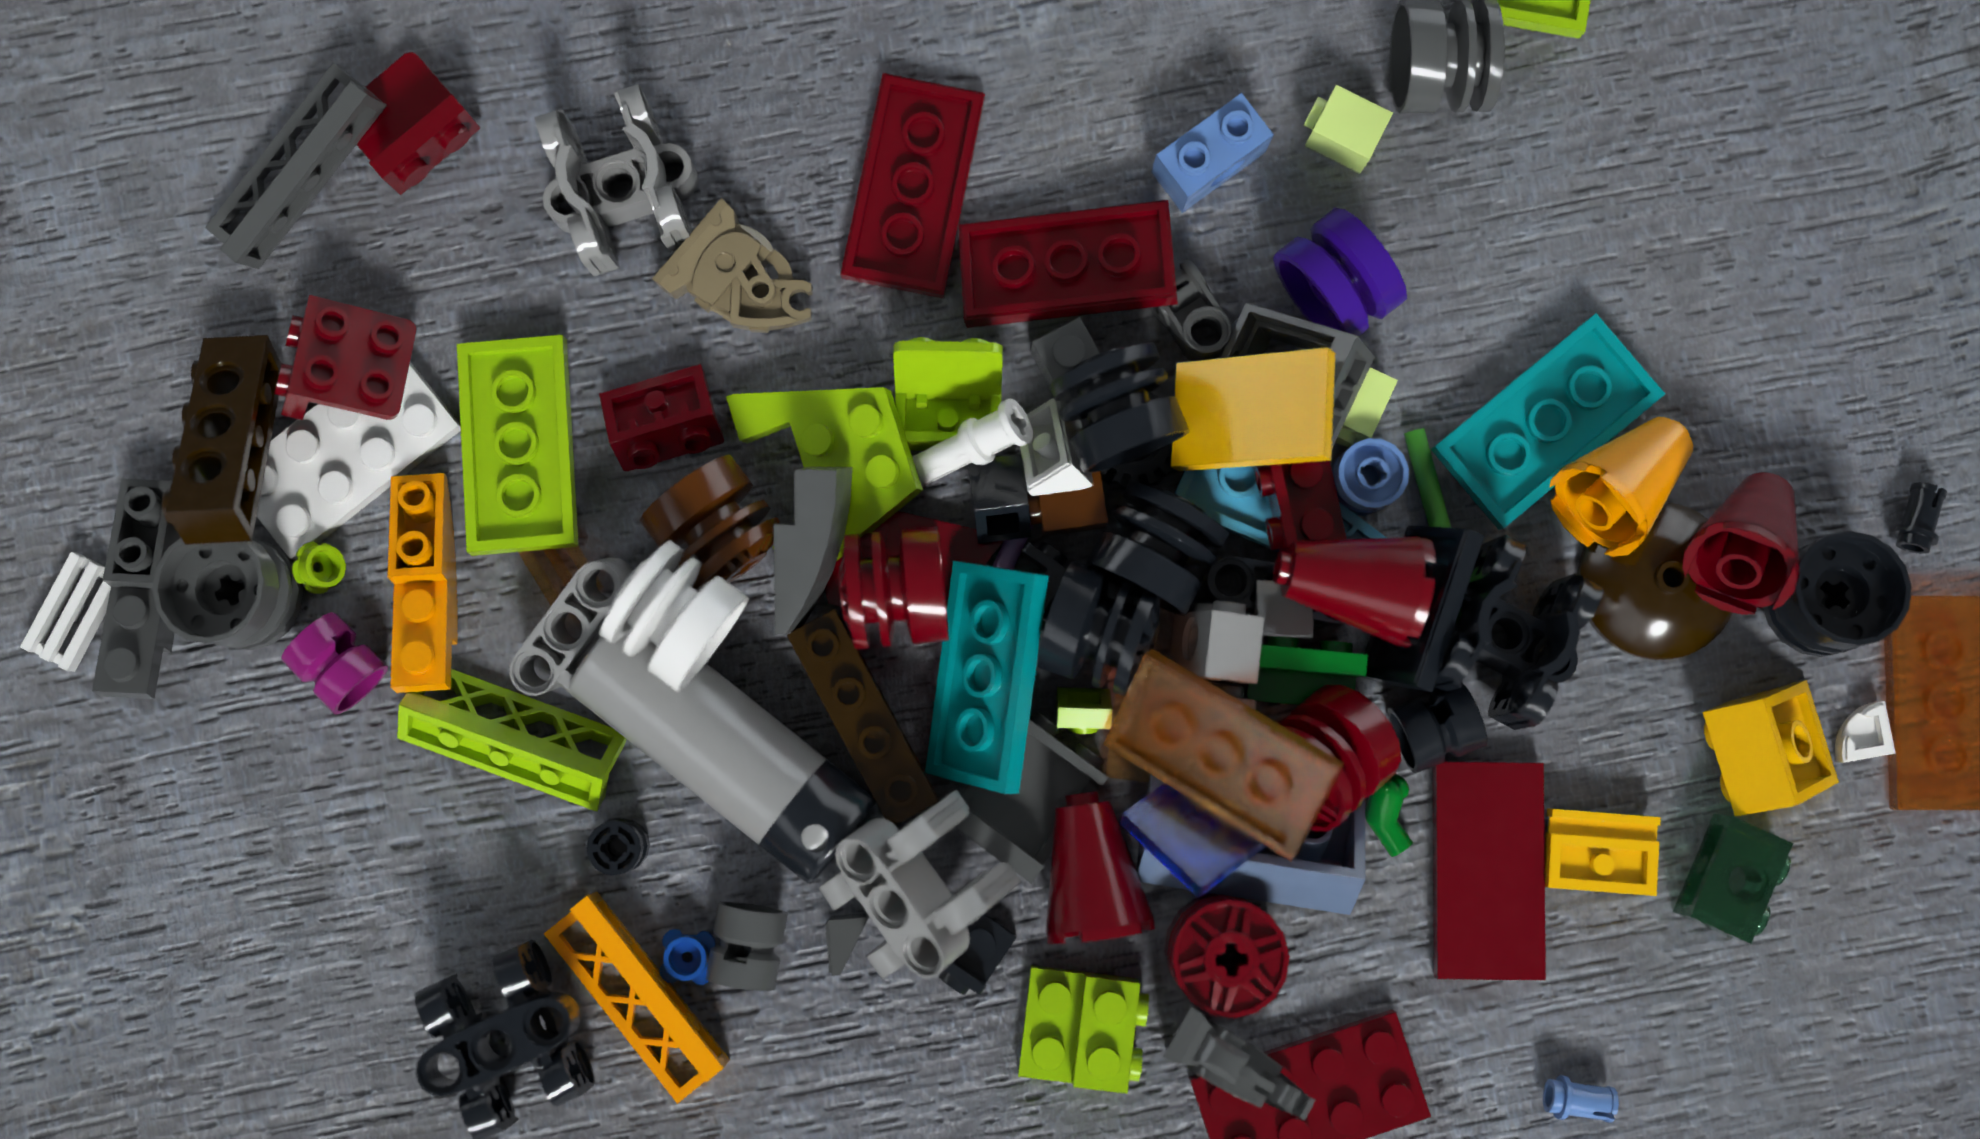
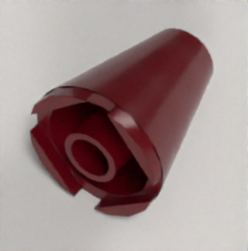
(1747, 548)
(1362, 582)
(1093, 876)

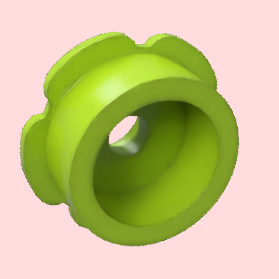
(331, 567)

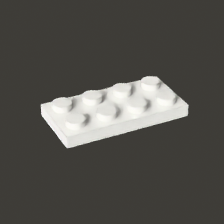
(343, 460)

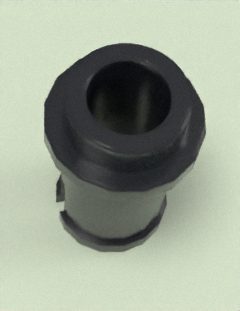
(1920, 518)

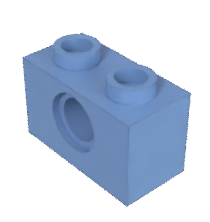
(1211, 152)

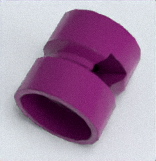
(330, 658)

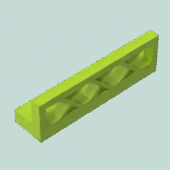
(504, 743)

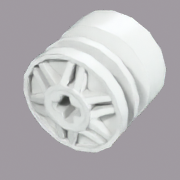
(673, 615)

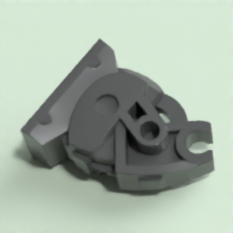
(1235, 1065)

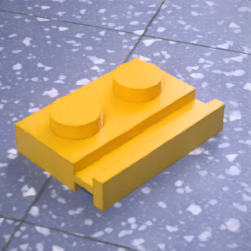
(1601, 852)

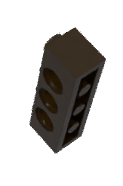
(224, 441)
(863, 717)

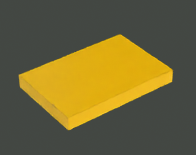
(1255, 410)

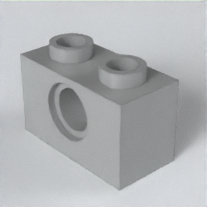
(1218, 642)

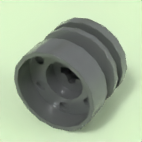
(1456, 55)
(200, 589)

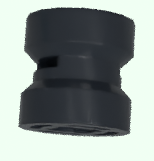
(628, 846)

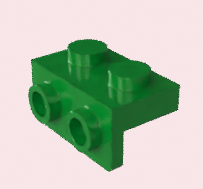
(1294, 673)

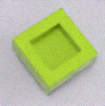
(1083, 709)

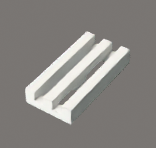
(53, 606)

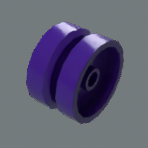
(1340, 274)

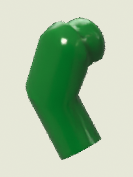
(1383, 813)

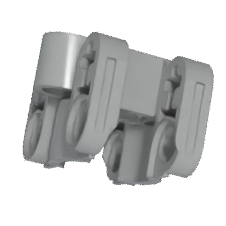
(593, 181)
(906, 895)

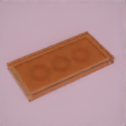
(1935, 705)
(1222, 754)

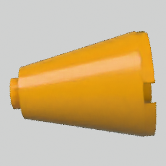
(1622, 485)

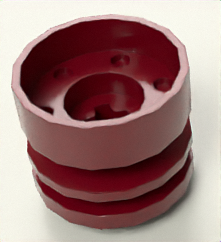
(895, 588)
(1354, 733)
(1203, 931)

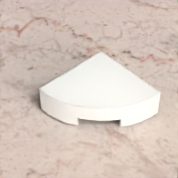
(1865, 734)

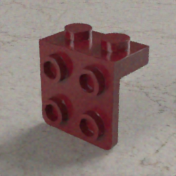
(417, 125)
(346, 360)

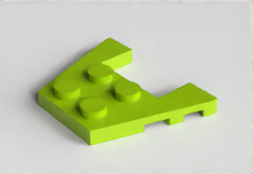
(841, 430)

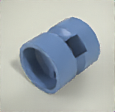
(1370, 475)

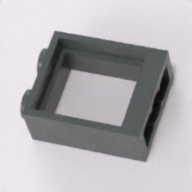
(1352, 358)

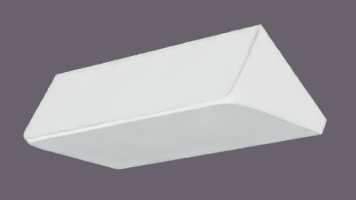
(1050, 458)

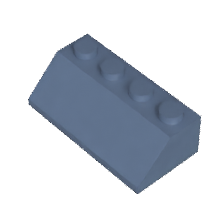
(1320, 877)

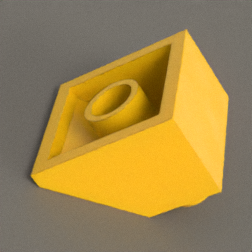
(1770, 749)

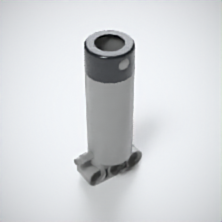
(702, 736)

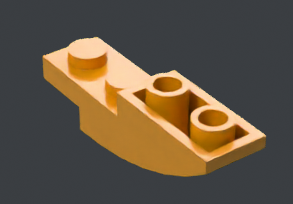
(424, 583)

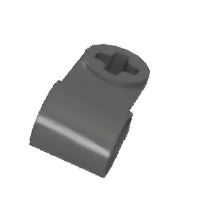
(1194, 309)

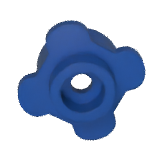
(676, 945)

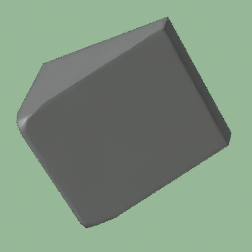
(1281, 614)
(841, 938)

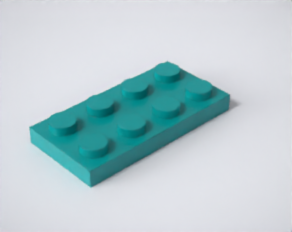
(1546, 419)
(986, 676)

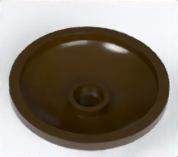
(1638, 608)

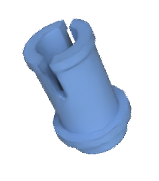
(1579, 1100)

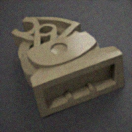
(726, 274)

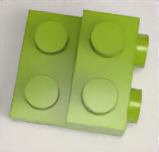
(1082, 1029)

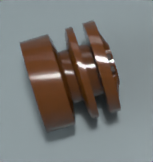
(707, 517)

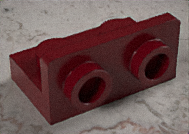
(661, 418)
(1301, 503)

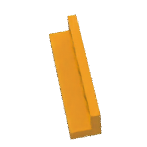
(652, 991)

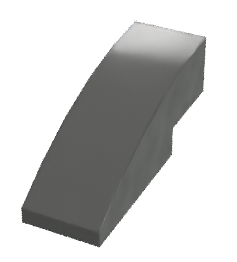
(809, 544)

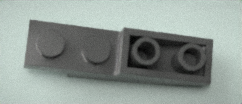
(133, 629)

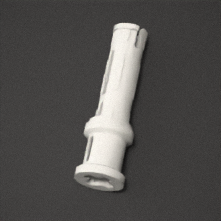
(975, 442)

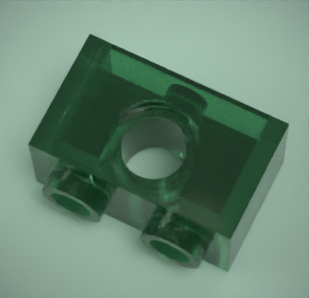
(1707, 892)

